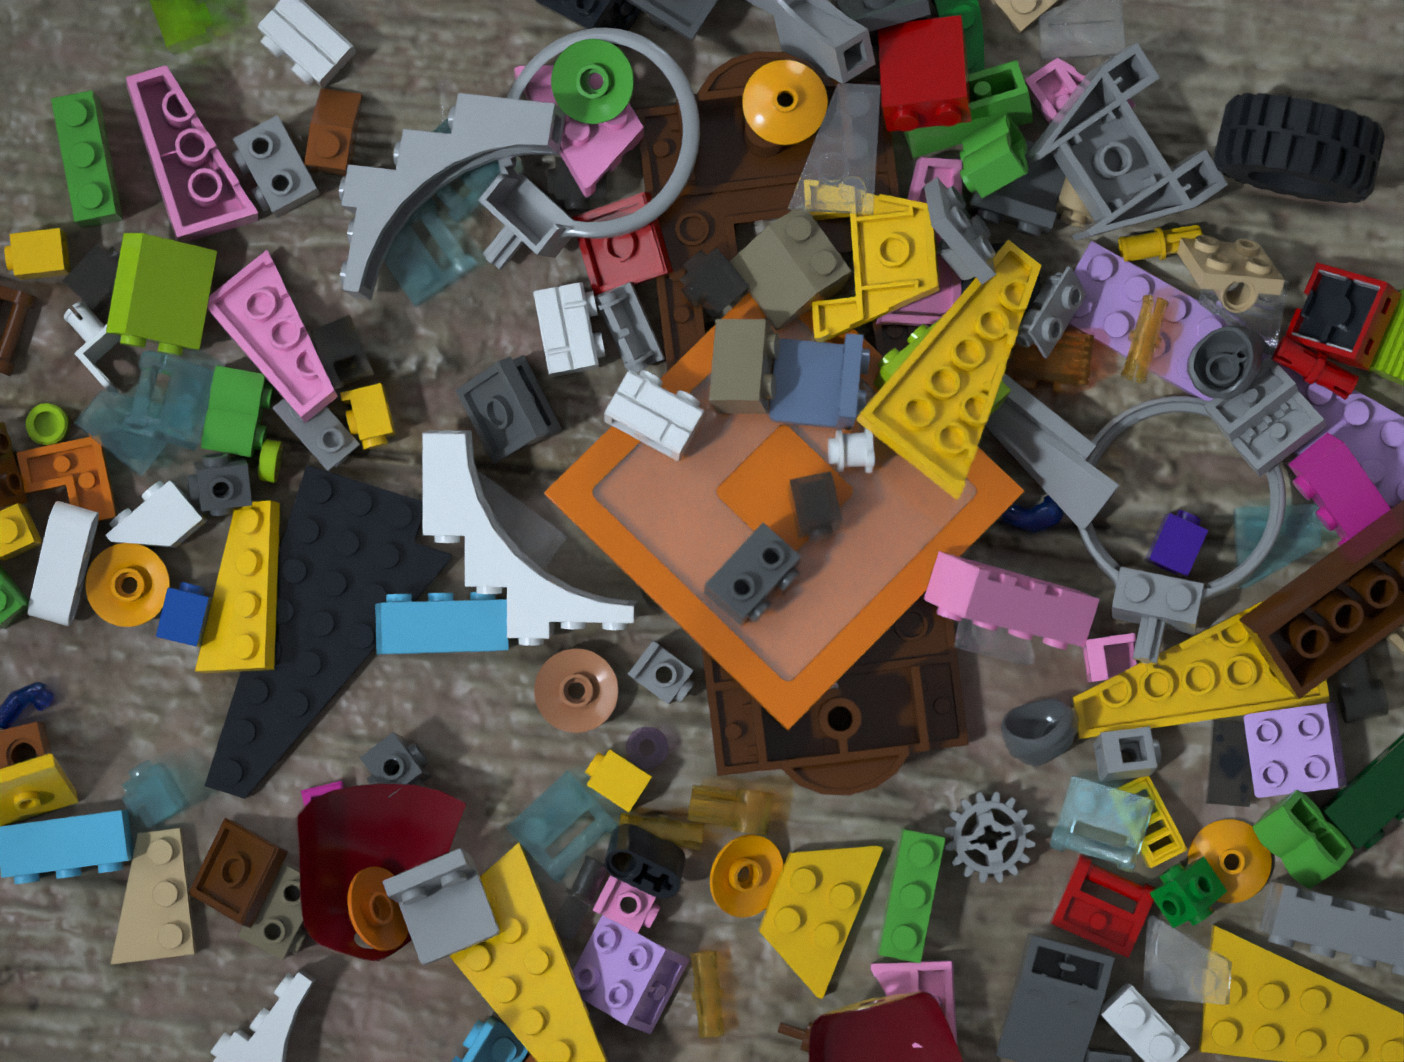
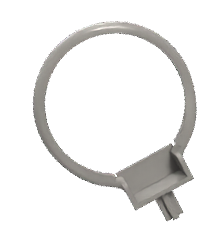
(538, 220)
(1161, 600)

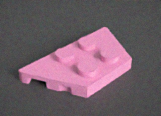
(585, 147)

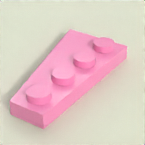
(933, 306)
(268, 329)

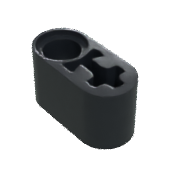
(644, 861)

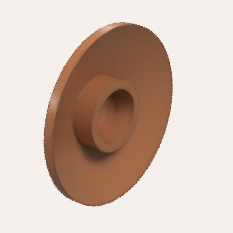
(553, 685)

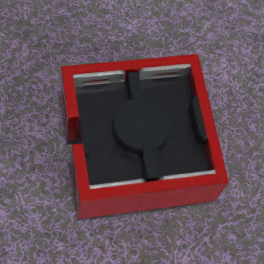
(1343, 315)

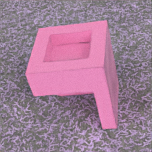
(1108, 656)

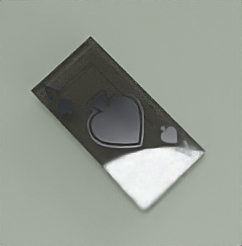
(1228, 765)

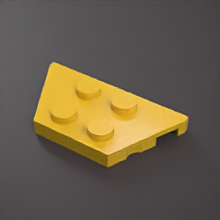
(816, 909)

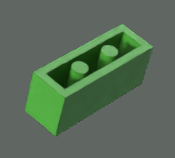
(991, 96)
(87, 159)
(910, 895)

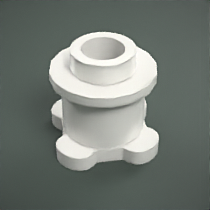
(852, 450)

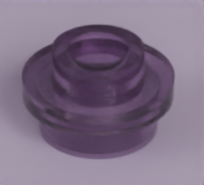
(652, 734)

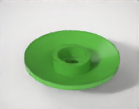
(572, 81)

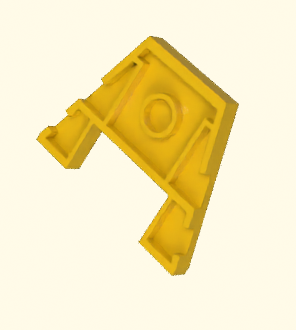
(891, 261)

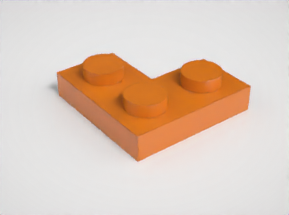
(72, 464)

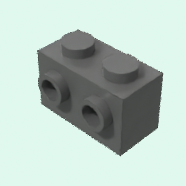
(753, 576)

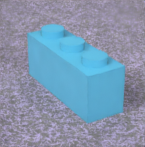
(441, 624)
(65, 846)

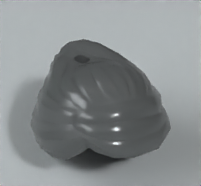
(1217, 365)
(1039, 731)

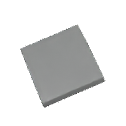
(1267, 418)

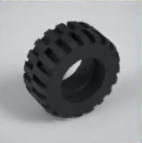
(1299, 147)

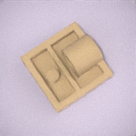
(1222, 264)

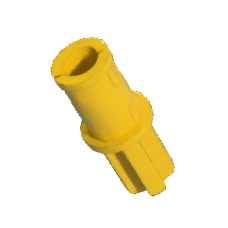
(1155, 243)

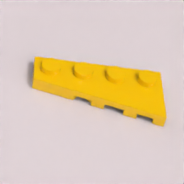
(244, 600)

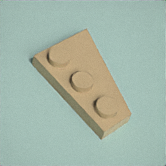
(156, 902)

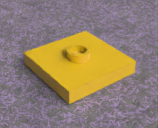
(34, 789)

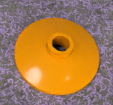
(779, 123)
(106, 581)
(1237, 838)
(753, 888)

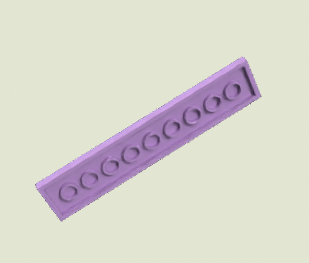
(1112, 310)

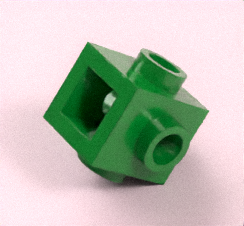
(1188, 892)

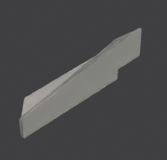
(1051, 454)

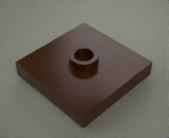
(238, 872)

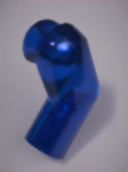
(1034, 519)
(21, 698)

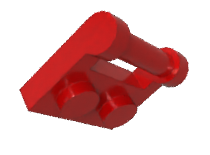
(1098, 919)

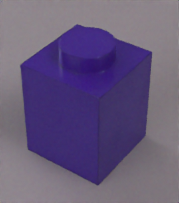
(1177, 543)

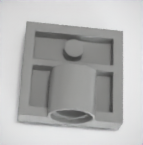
(963, 237)

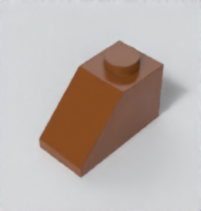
(333, 132)

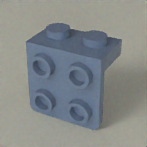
(819, 382)

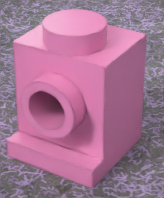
(609, 905)

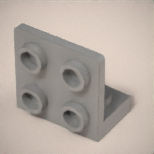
(443, 906)

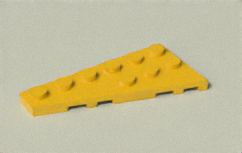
(947, 385)
(1194, 681)
(527, 970)
(1294, 1013)

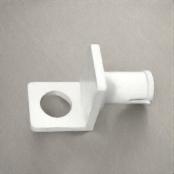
(96, 339)

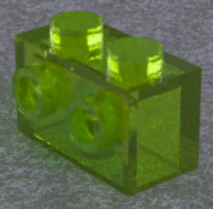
(183, 23)

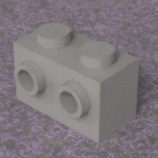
(276, 167)

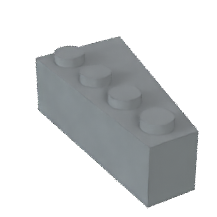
(1334, 926)

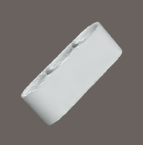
(63, 563)

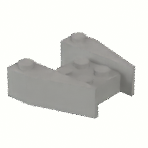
(1114, 158)

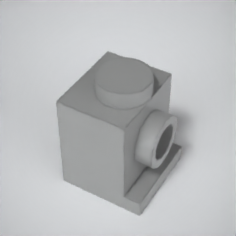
(645, 673)
(1137, 742)

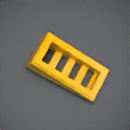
(1177, 844)

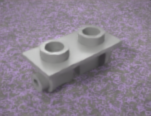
(1058, 303)
(630, 327)
(321, 434)

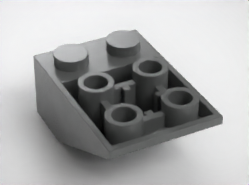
(1054, 1002)

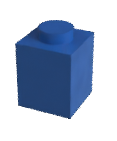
(184, 614)

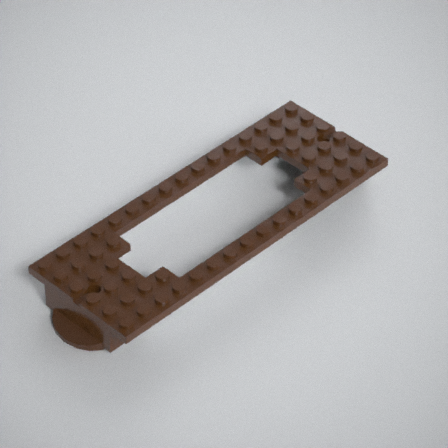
(908, 684)

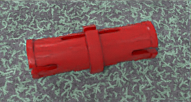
(1315, 368)

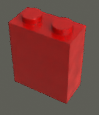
(924, 74)

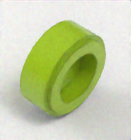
(47, 424)
(270, 460)

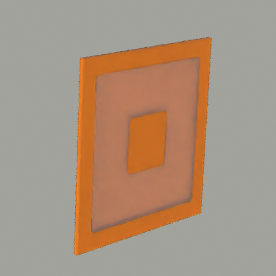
(684, 519)

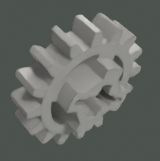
(993, 856)

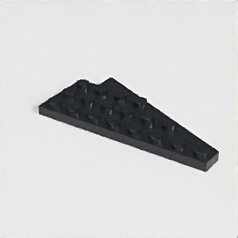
(336, 561)

